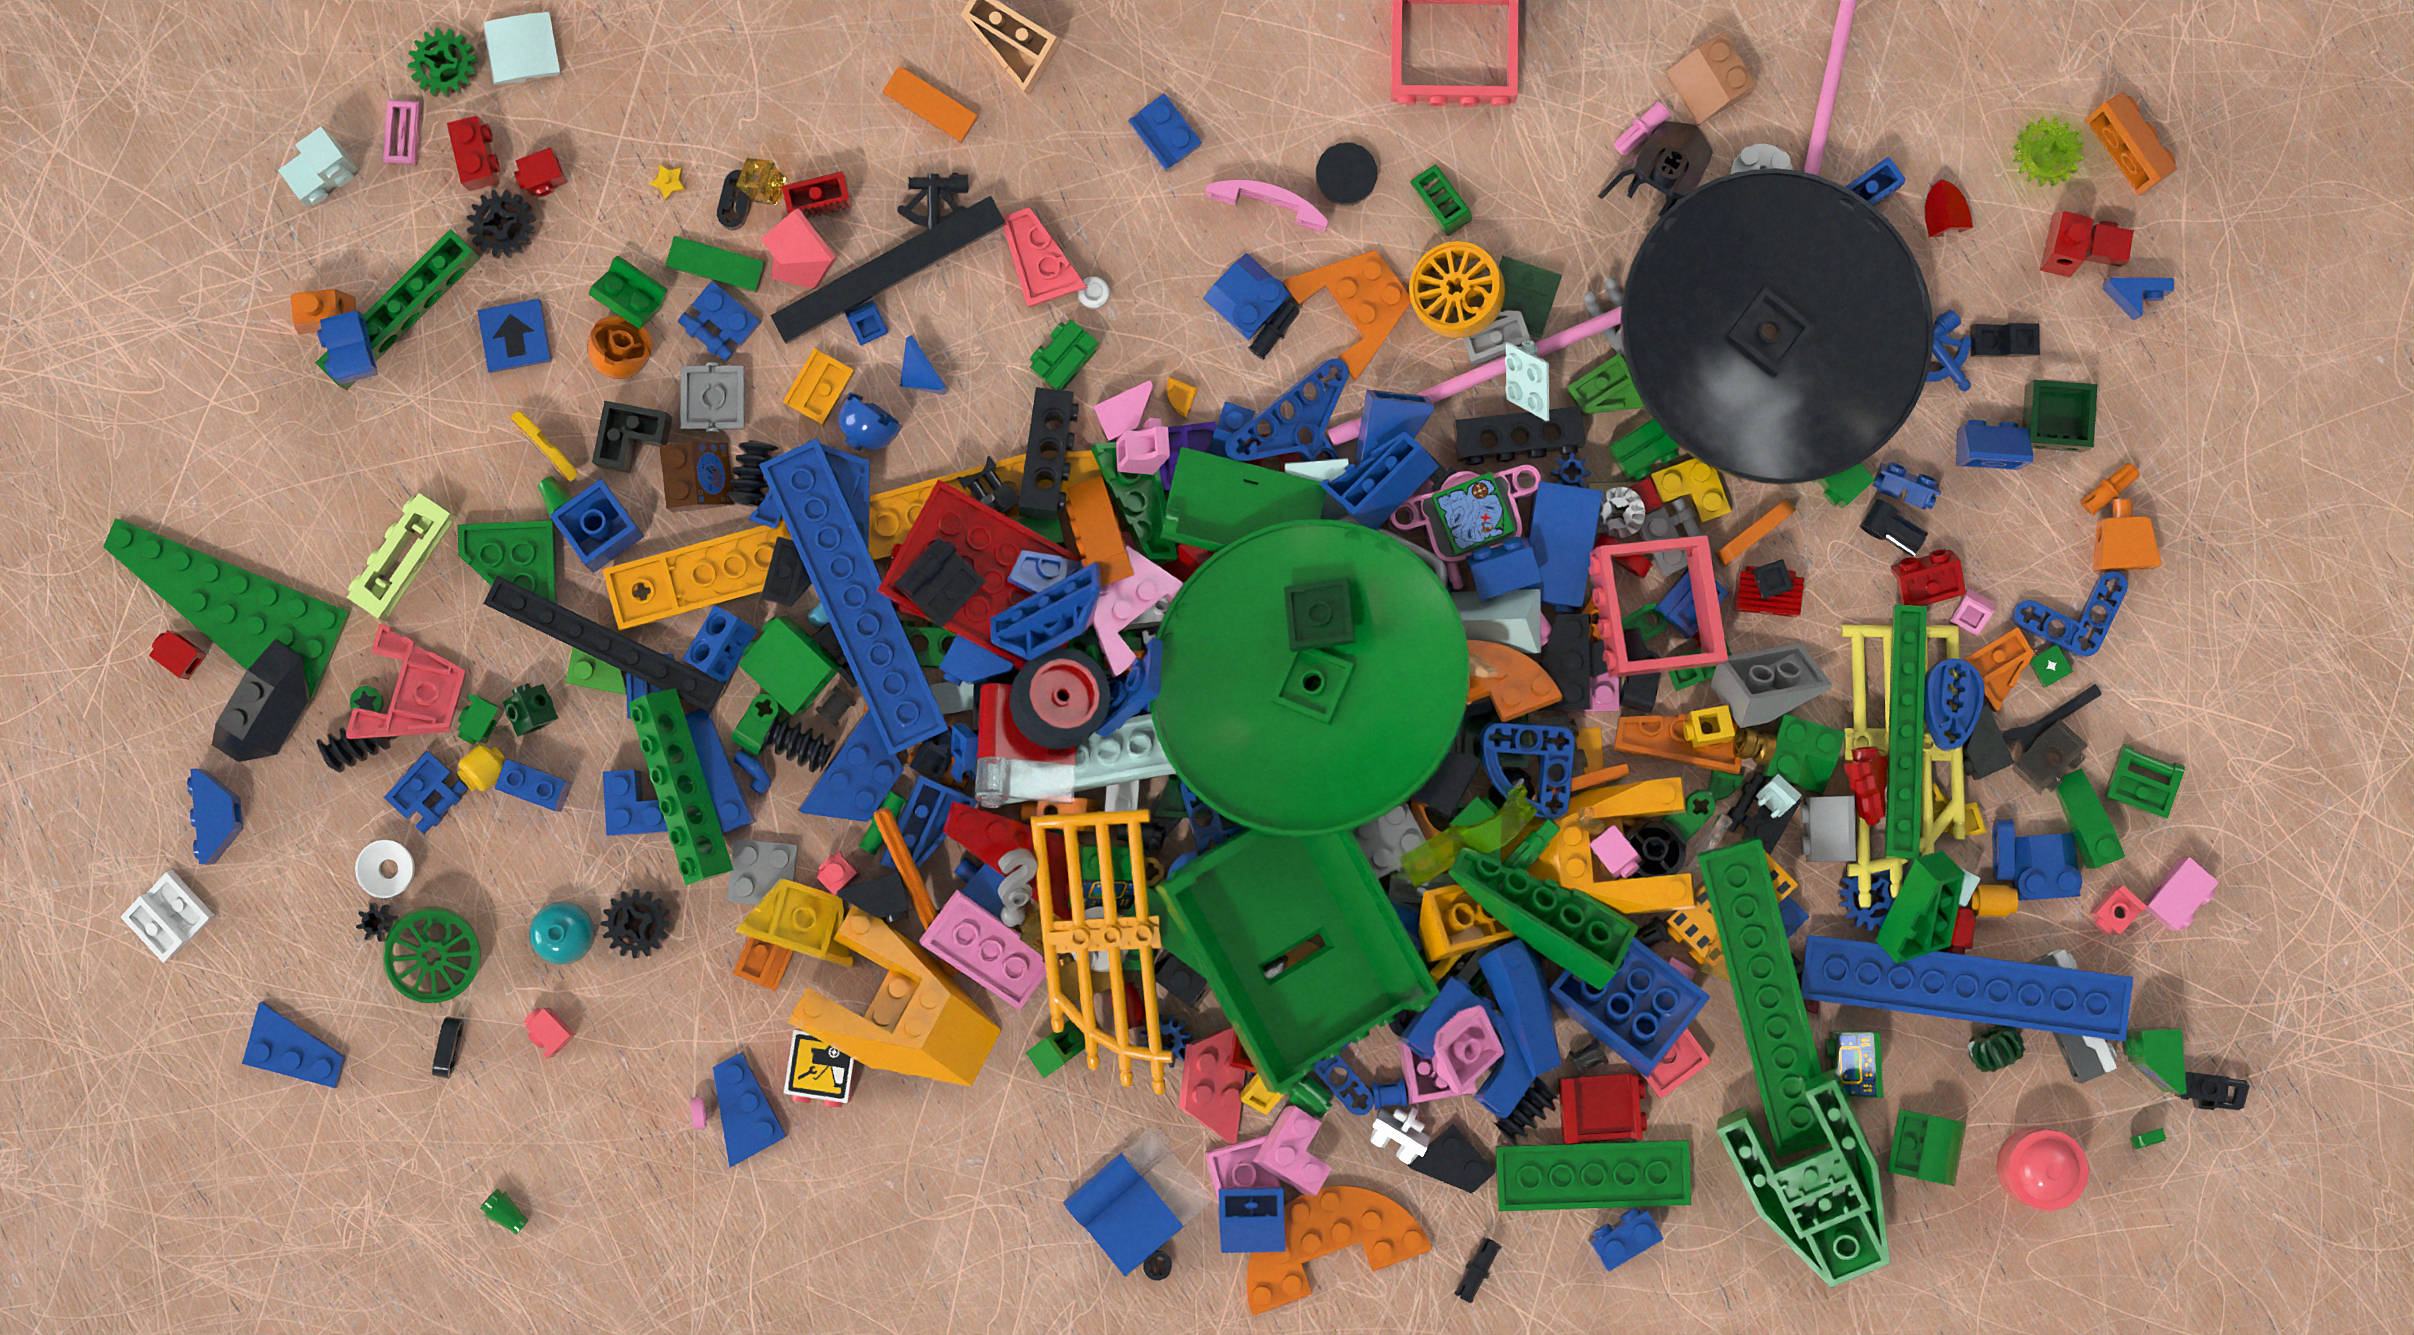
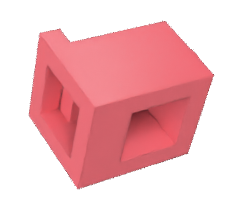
(837, 873)
(2104, 911)
(548, 1031)

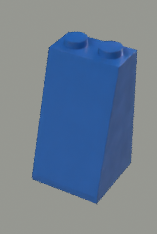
(1561, 537)

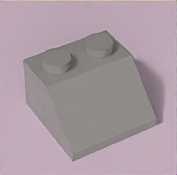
(1828, 829)

